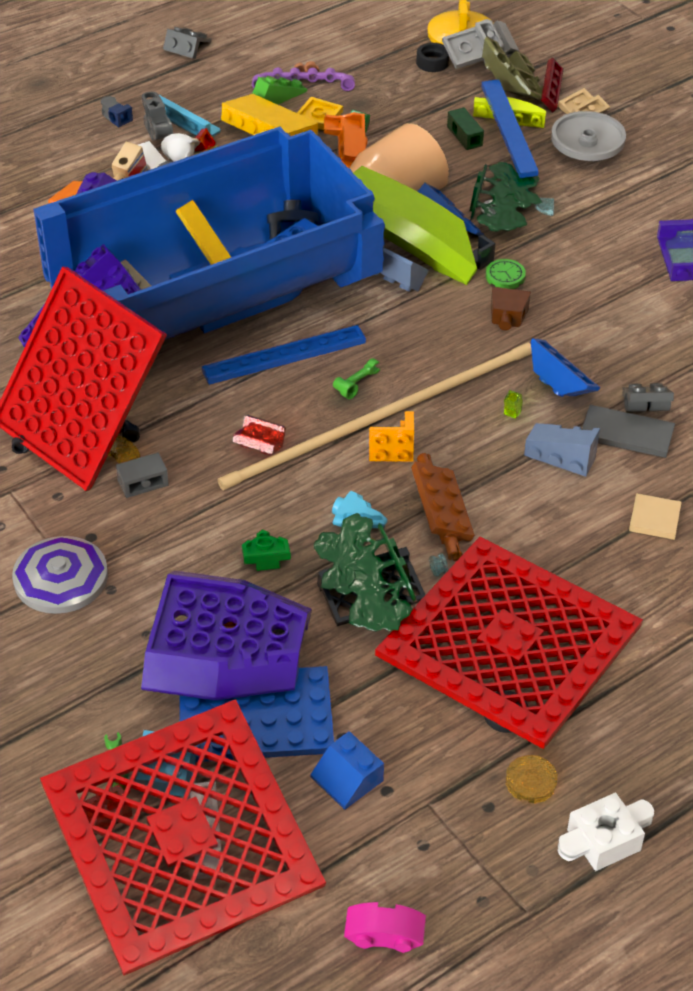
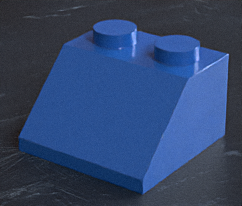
(348, 770)

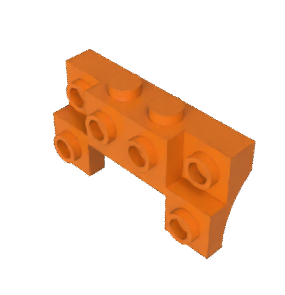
(350, 133)

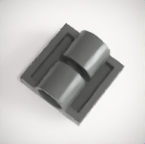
(656, 396)

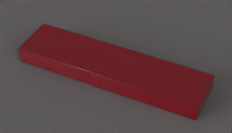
(552, 84)

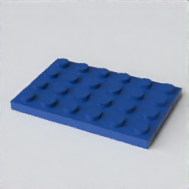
(281, 722)

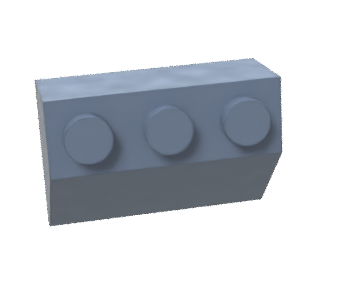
(403, 271)

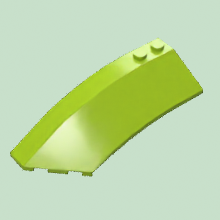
(421, 226)

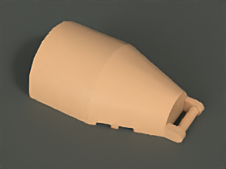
(408, 157)

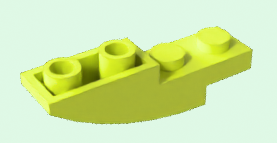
(525, 113)

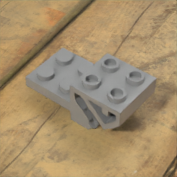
(467, 45)

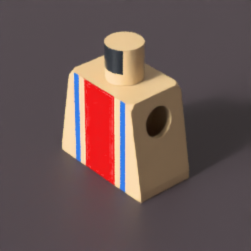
(129, 161)

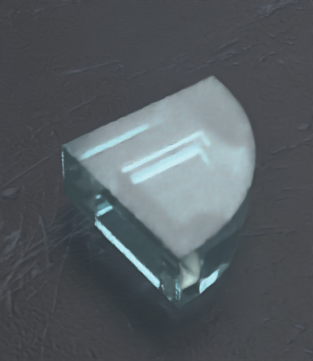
(546, 206)

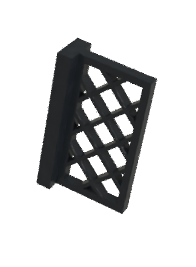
(415, 584)

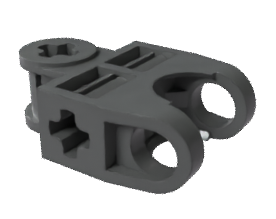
(155, 116)

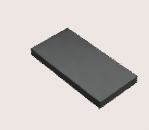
(630, 430)

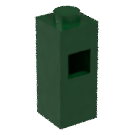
(465, 128)

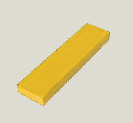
(202, 233)

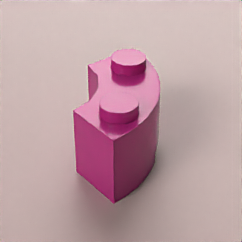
(385, 927)

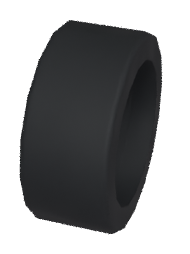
(432, 64)

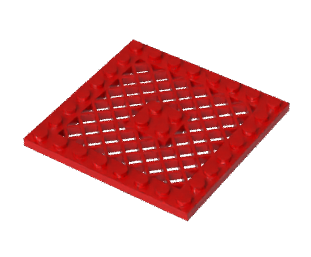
(510, 640)
(180, 835)

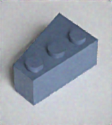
(563, 447)

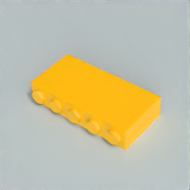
(259, 115)

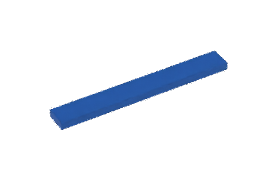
(509, 129)
(283, 354)

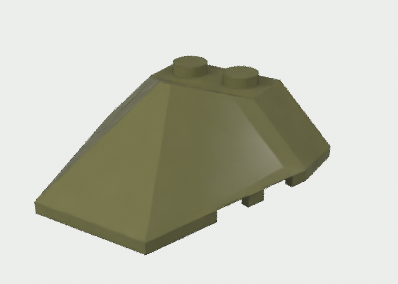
(513, 72)

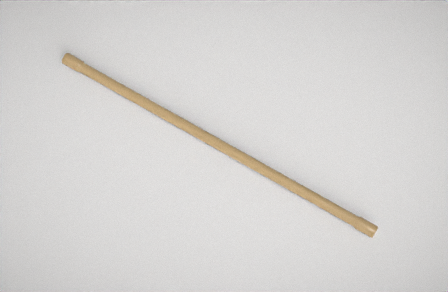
(236, 477)

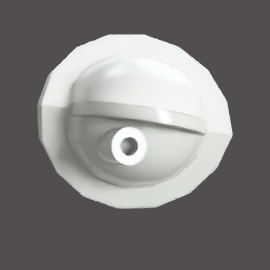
(178, 146)

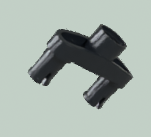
(292, 213)

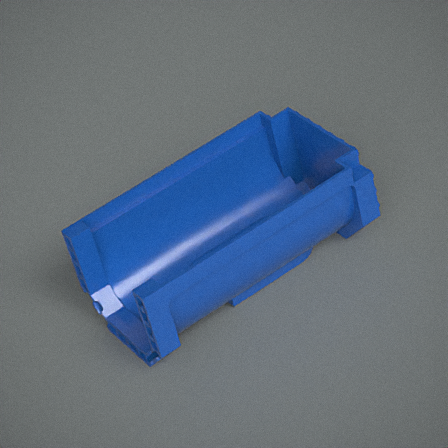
(235, 193)

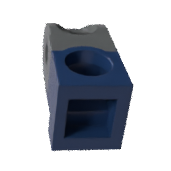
(115, 112)

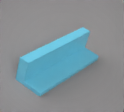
(187, 119)

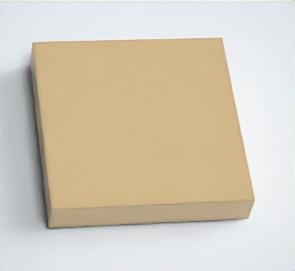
(655, 516)

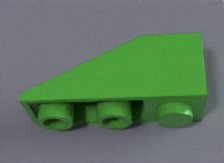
(278, 89)

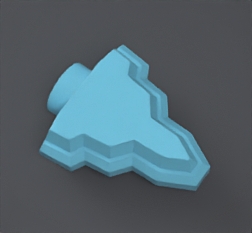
(353, 504)

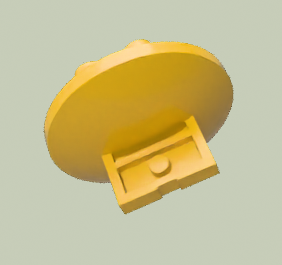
(453, 22)

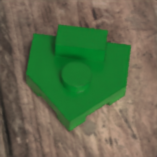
(266, 551)

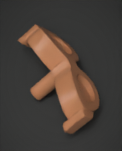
(310, 64)

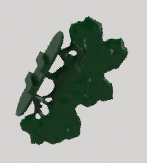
(507, 196)
(360, 571)

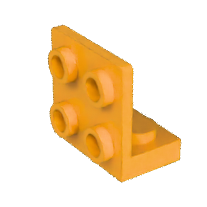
(393, 442)

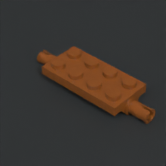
(442, 504)

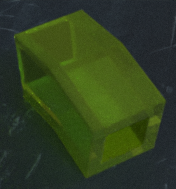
(513, 404)

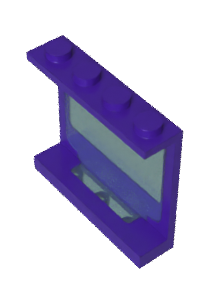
(677, 248)

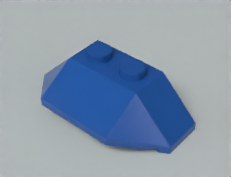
(558, 371)

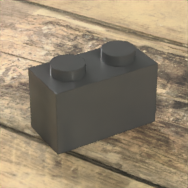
(142, 475)

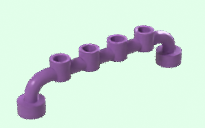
(347, 81)

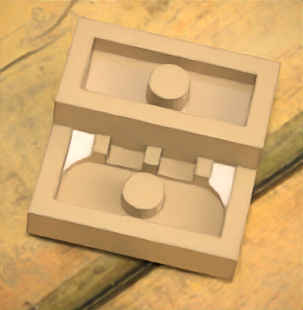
(583, 101)

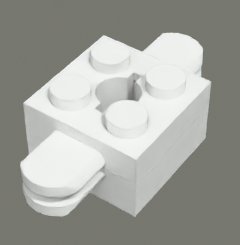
(608, 843)

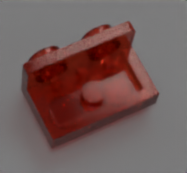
(260, 435)

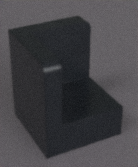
(484, 253)

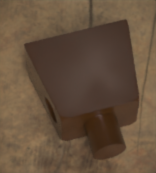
(509, 307)

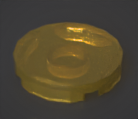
(531, 778)

